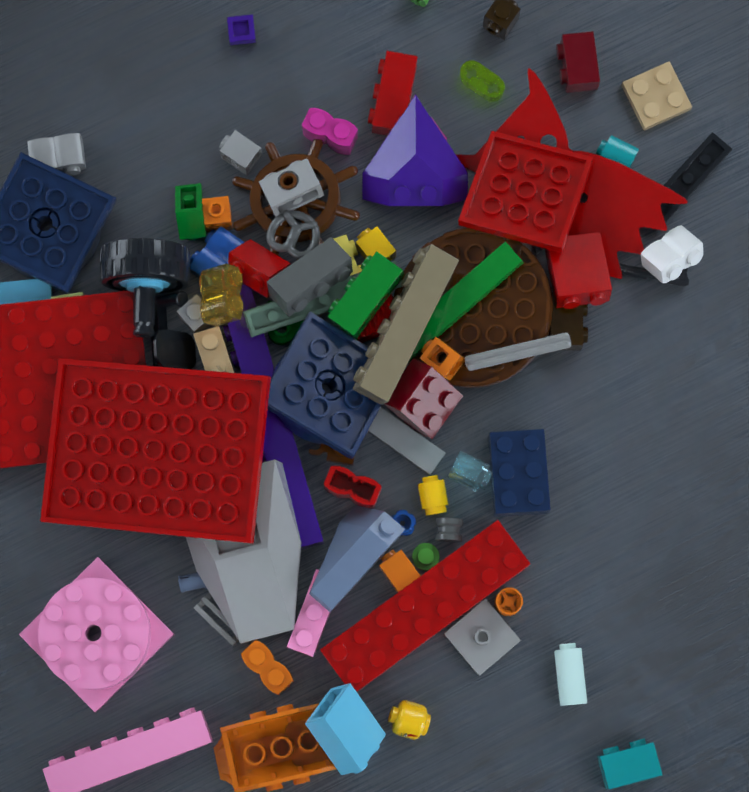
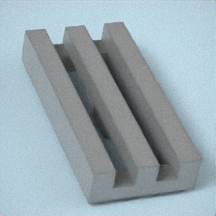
(205, 601)

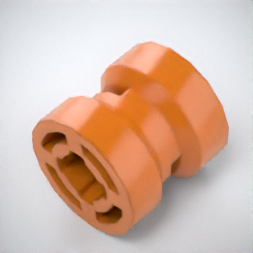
(511, 599)

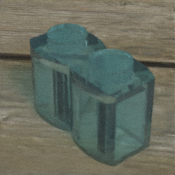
(470, 472)

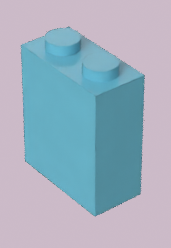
(345, 729)

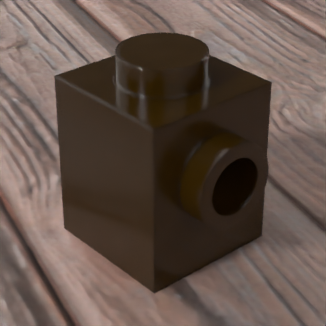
(501, 17)

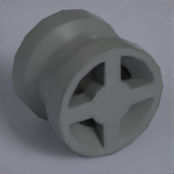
(449, 530)

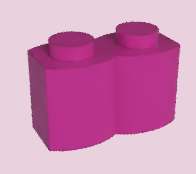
(336, 133)

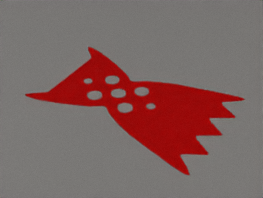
(617, 195)

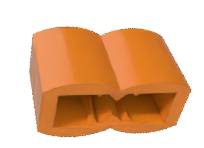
(272, 673)

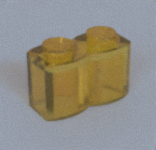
(221, 295)

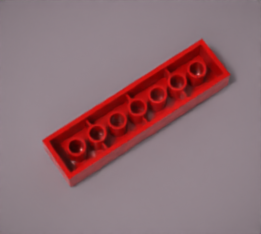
(425, 607)

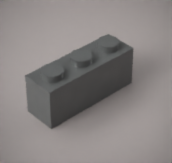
(310, 277)

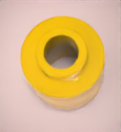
(433, 495)

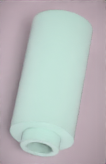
(570, 675)

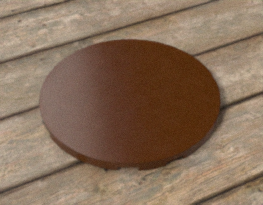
(509, 315)

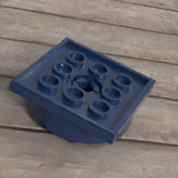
(42, 194)
(314, 358)

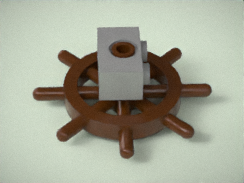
(292, 185)

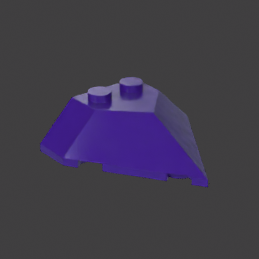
(415, 165)

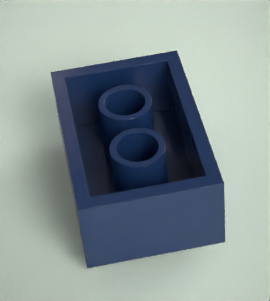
(519, 473)

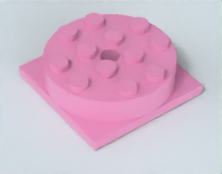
(127, 639)

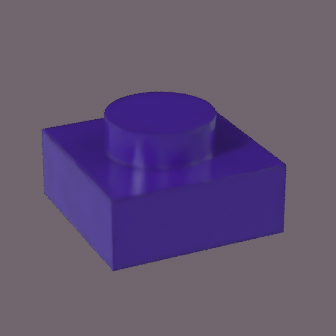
(241, 29)

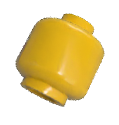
(409, 719)

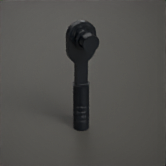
(642, 273)

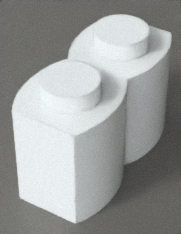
(672, 254)

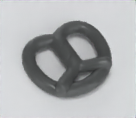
(296, 229)

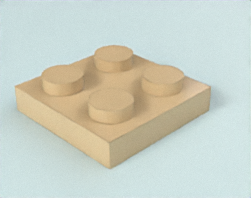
(656, 95)

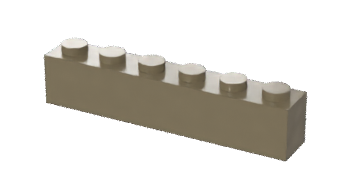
(405, 324)

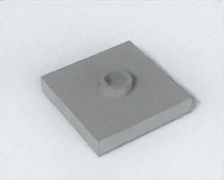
(482, 637)

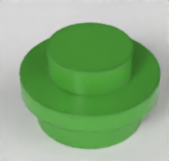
(425, 556)

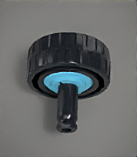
(146, 269)

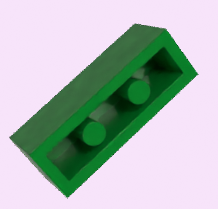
(365, 294)

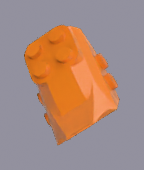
(270, 750)

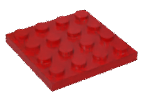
(526, 191)

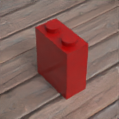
(579, 272)

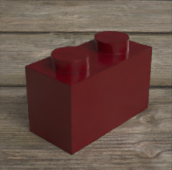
(579, 62)

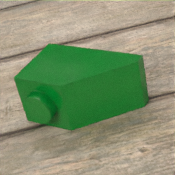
(189, 211)

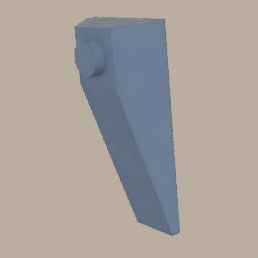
(355, 548)

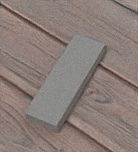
(406, 441)

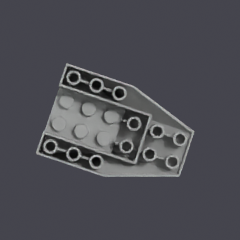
(259, 580)

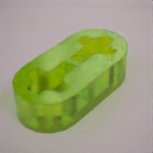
(479, 86)

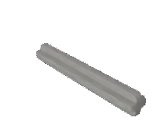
(518, 351)

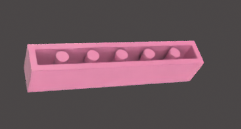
(129, 754)

